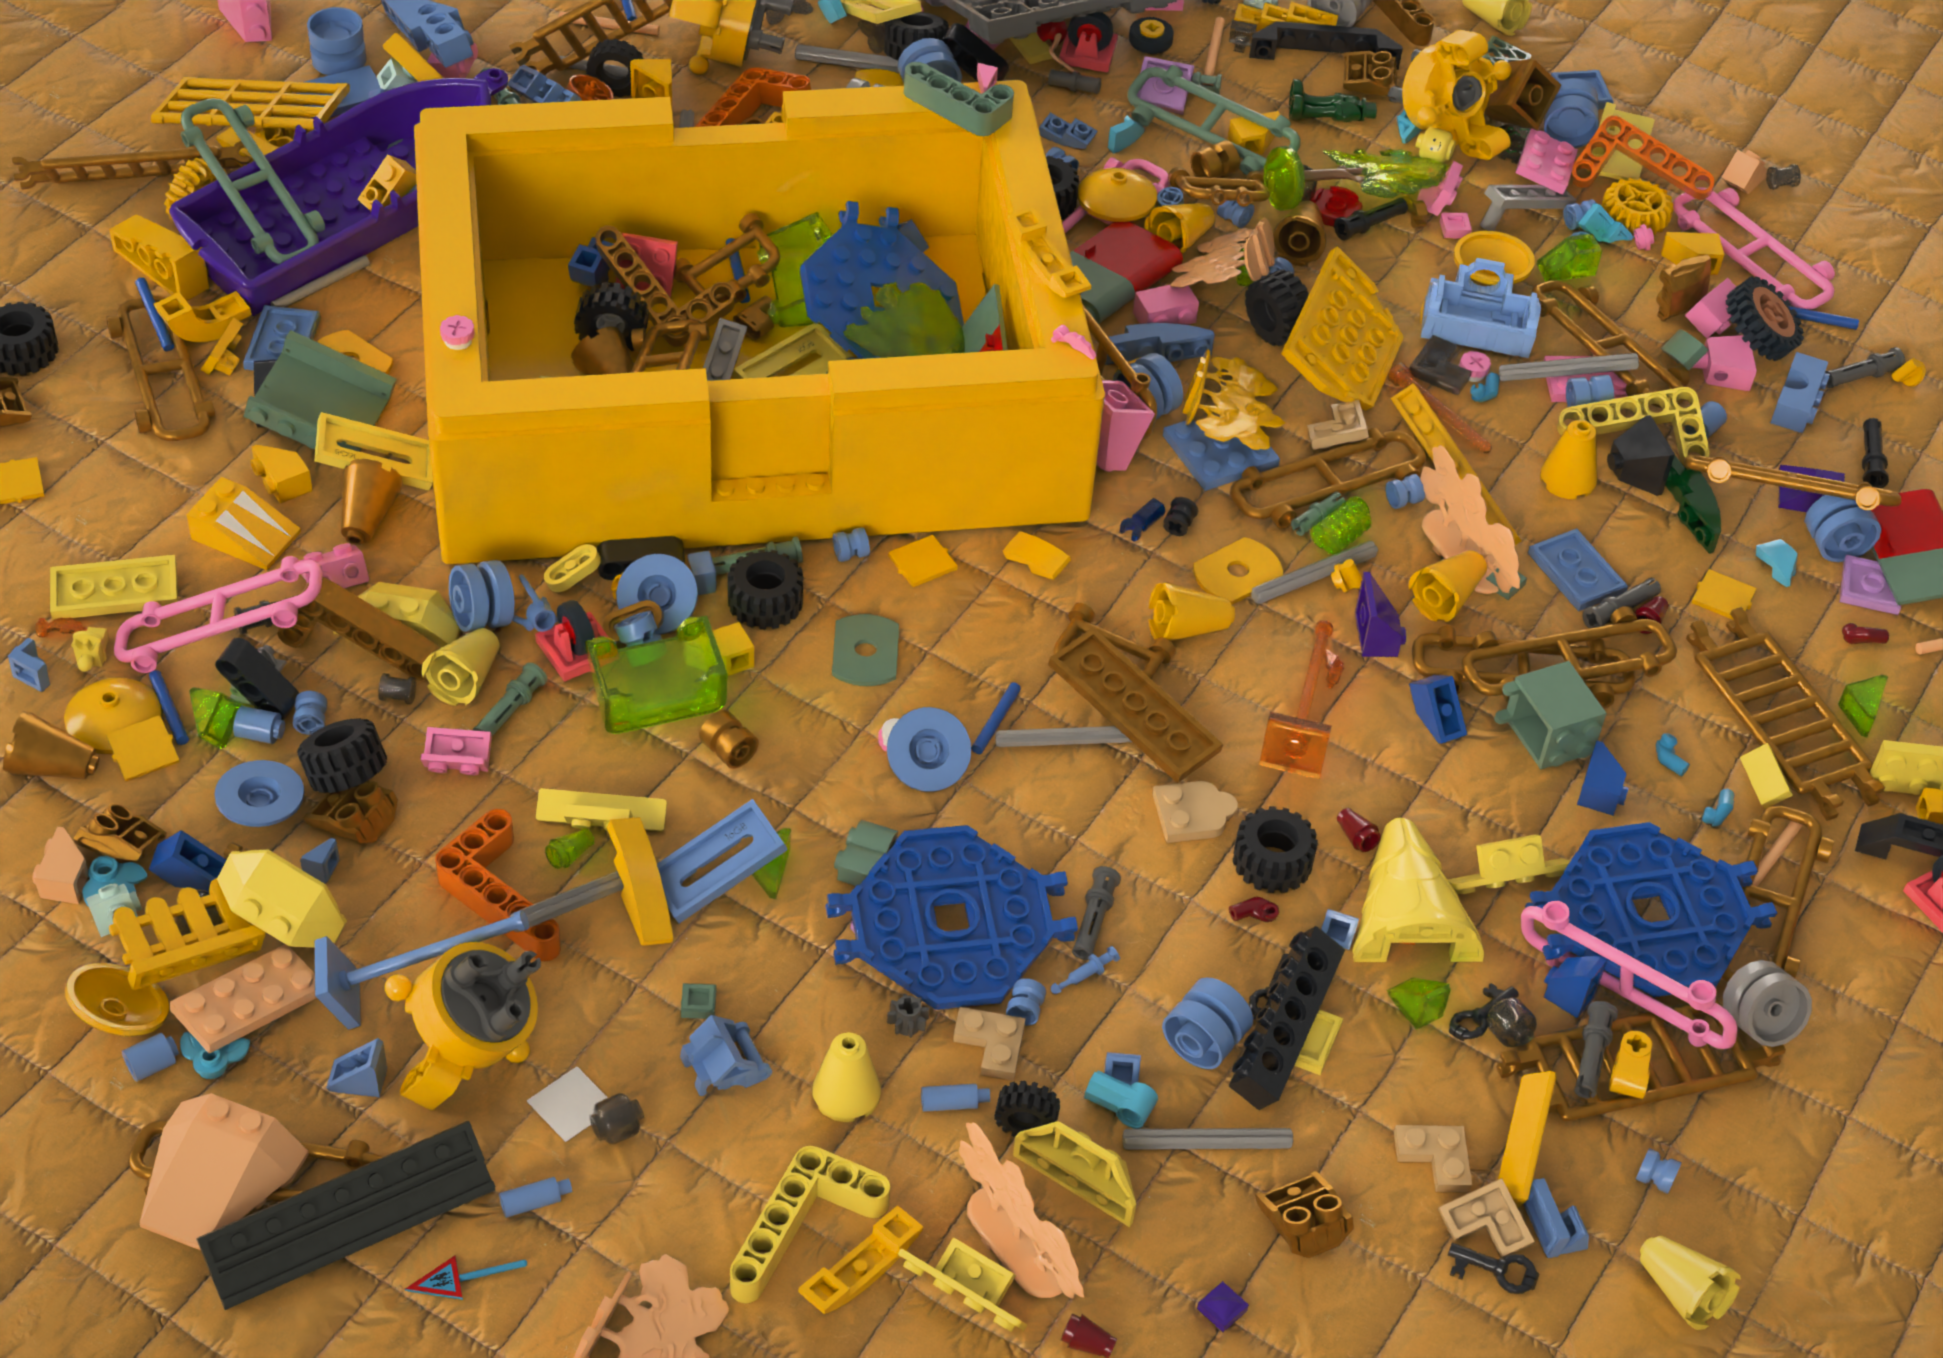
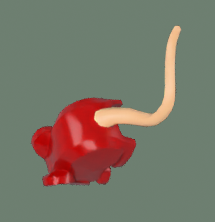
(1056, 33)

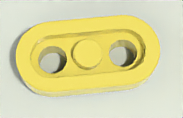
(572, 568)

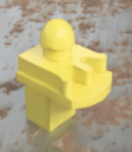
(90, 647)

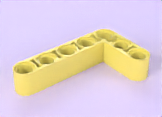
(1639, 406)
(793, 1210)

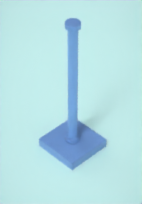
(339, 979)

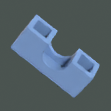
(1801, 393)

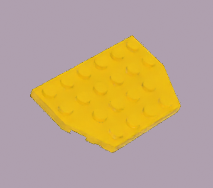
(1344, 334)

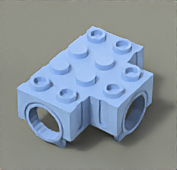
(1481, 315)

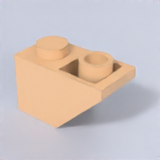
(1745, 171)
(61, 870)

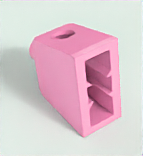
(1728, 363)

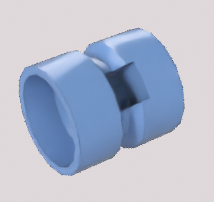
(1582, 391)
(637, 629)

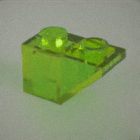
(1571, 258)

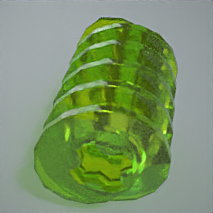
(1342, 526)

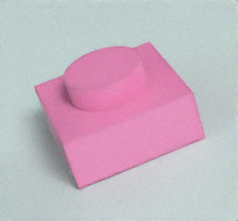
(1455, 225)

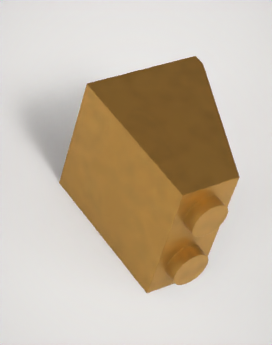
(1524, 95)

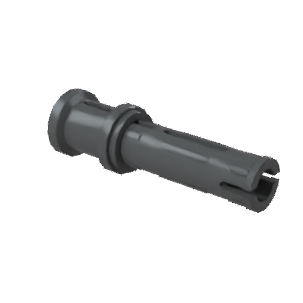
(1875, 366)
(1600, 615)
(1100, 889)
(1596, 1037)

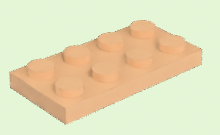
(246, 998)

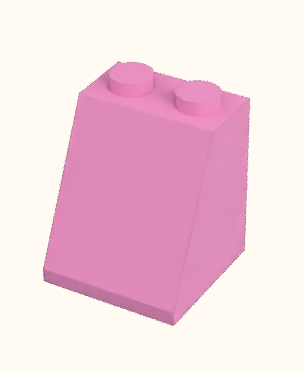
(249, 18)
(1122, 426)

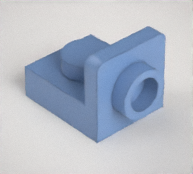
(28, 666)

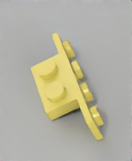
(597, 809)
(1509, 860)
(972, 1275)

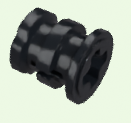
(1180, 516)

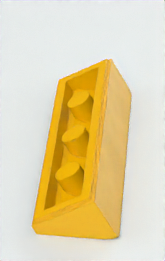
(410, 59)
(1526, 1134)

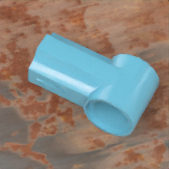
(1129, 1102)

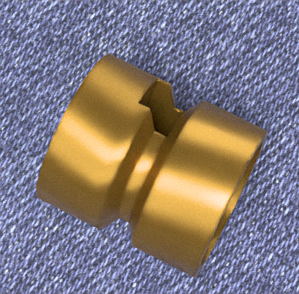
(1215, 161)
(727, 738)

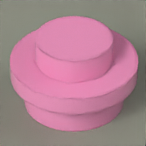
(1643, 237)

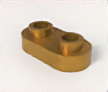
(621, 614)

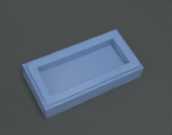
(1546, 1219)

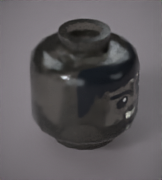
(1511, 1022)
(616, 1118)

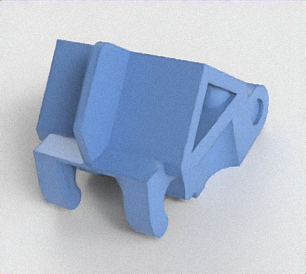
(718, 1059)

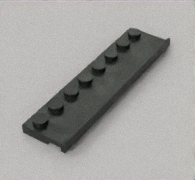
(345, 1214)

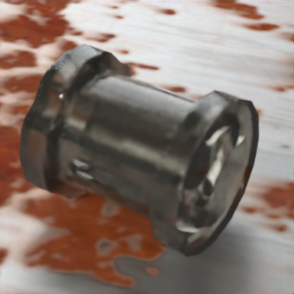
(1783, 176)
(397, 688)

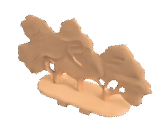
(1225, 255)
(1465, 525)
(1011, 1229)
(671, 1322)

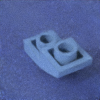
(1071, 135)

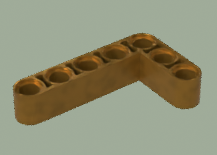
(1409, 18)
(655, 293)
(363, 626)

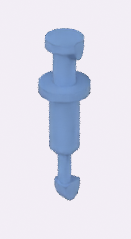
(1094, 965)

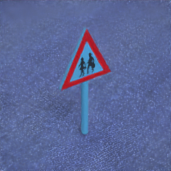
(445, 1279)

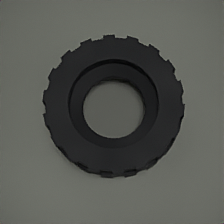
(616, 51)

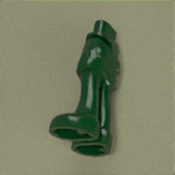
(1338, 106)

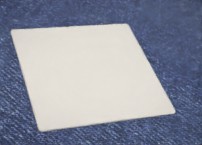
(567, 1103)

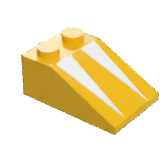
(241, 524)

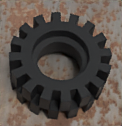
(1025, 1107)

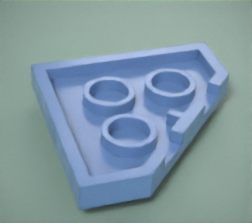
(1214, 461)

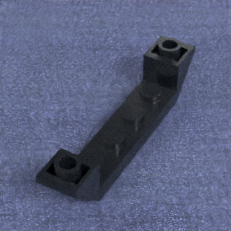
(1320, 38)
(1900, 830)

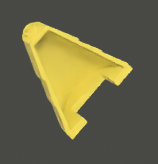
(1412, 901)

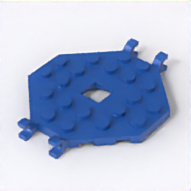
(861, 256)
(1699, 895)
(952, 968)

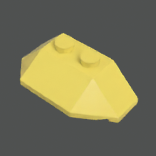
(416, 608)
(280, 898)
(1080, 1167)

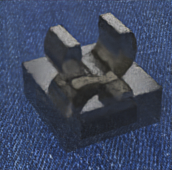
(1241, 35)

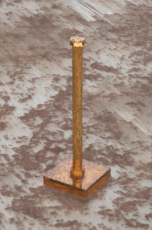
(1296, 742)

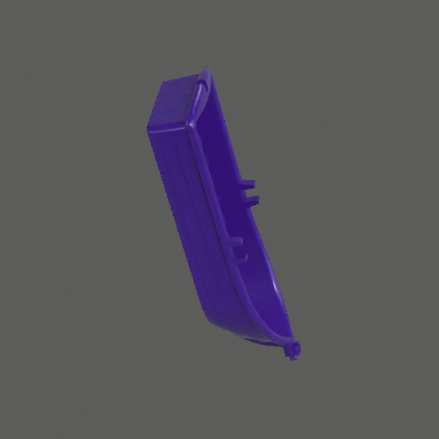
(323, 174)

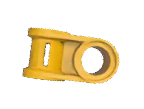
(1631, 1065)

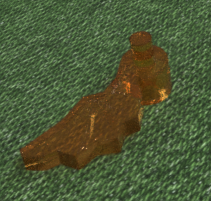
(64, 626)
(1334, 667)

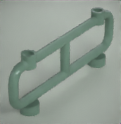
(1145, 112)
(240, 119)

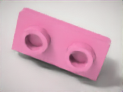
(1444, 193)
(342, 565)
(457, 750)

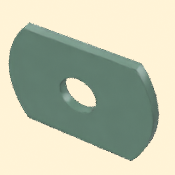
(859, 669)

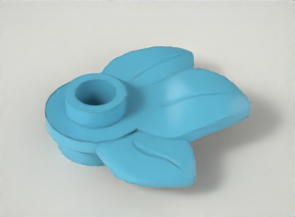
(119, 873)
(213, 1064)

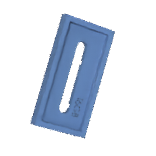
(709, 845)

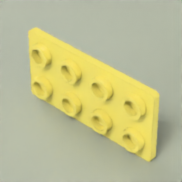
(1620, 165)

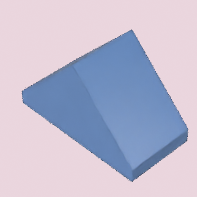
(360, 1071)

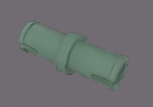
(1316, 513)

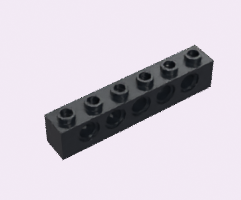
(1286, 1018)

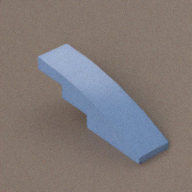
(538, 87)

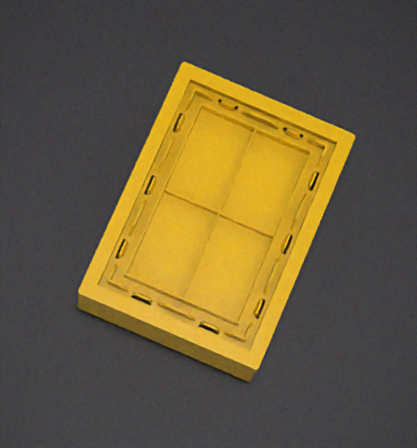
(751, 460)

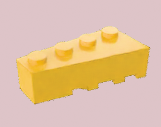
(161, 256)

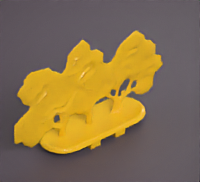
(1235, 403)

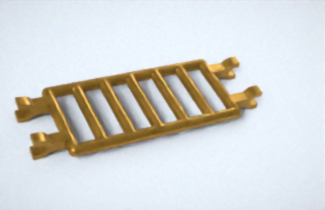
(553, 61)
(46, 171)
(1816, 786)
(1535, 1057)

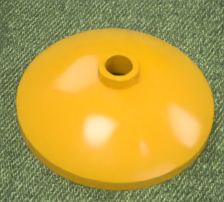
(1117, 195)
(1496, 247)
(109, 707)
(106, 1001)

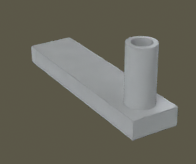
(1521, 197)
(724, 350)

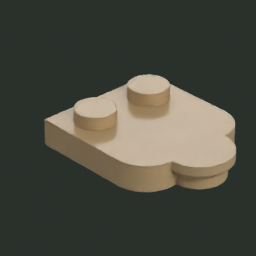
(1193, 810)

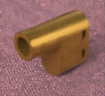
(755, 318)

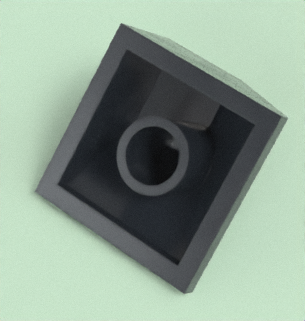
(1642, 457)

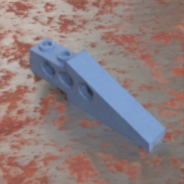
(431, 27)

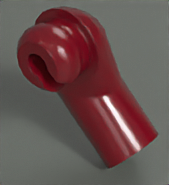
(1860, 635)
(1254, 907)

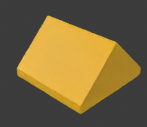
(651, 78)

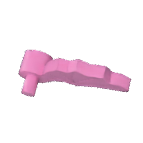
(1077, 341)

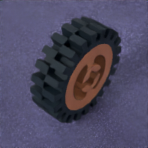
(1764, 318)

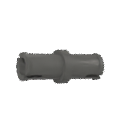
(1074, 81)

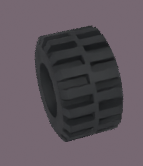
(911, 28)
(1065, 184)
(1275, 305)
(26, 338)
(771, 572)
(342, 755)
(1270, 868)

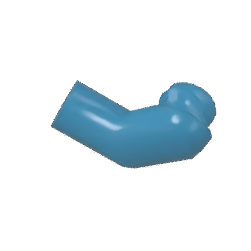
(1486, 392)
(1667, 756)
(1723, 809)

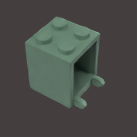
(1553, 714)

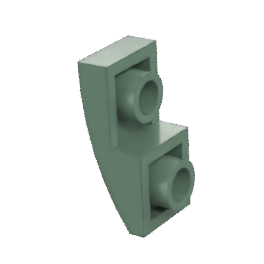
(1684, 349)

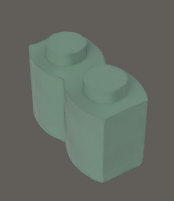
(863, 850)

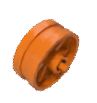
(589, 88)

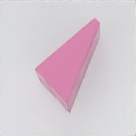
(986, 76)

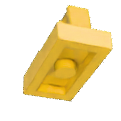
(221, 357)

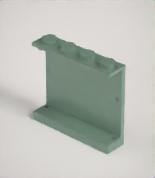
(317, 380)

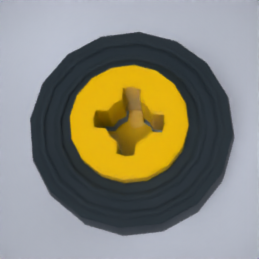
(1151, 35)

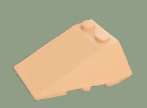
(216, 1167)

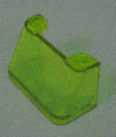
(796, 244)
(658, 678)

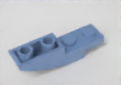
(1167, 339)

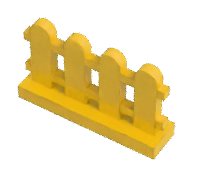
(186, 953)

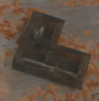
(1435, 367)

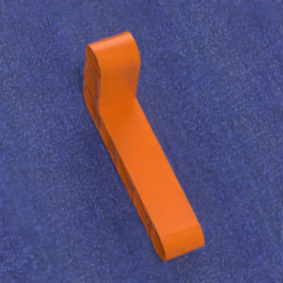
(751, 90)
(1642, 155)
(464, 875)

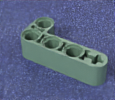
(956, 102)

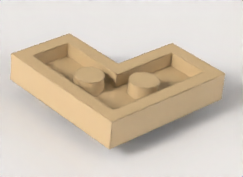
(1346, 427)
(998, 1034)
(1443, 1147)
(1488, 1208)

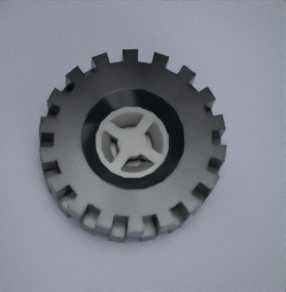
(613, 308)

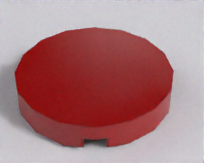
(1336, 203)

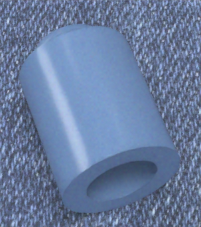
(1713, 418)
(258, 725)
(150, 1056)

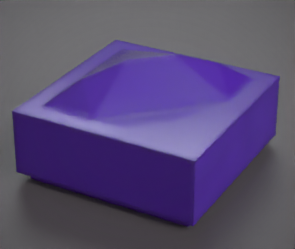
(1222, 1306)

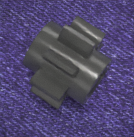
(908, 1015)

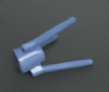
(539, 613)

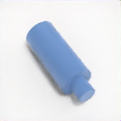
(953, 1097)
(533, 1196)

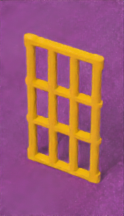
(266, 112)

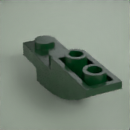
(1698, 504)

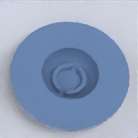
(663, 581)
(928, 749)
(259, 793)

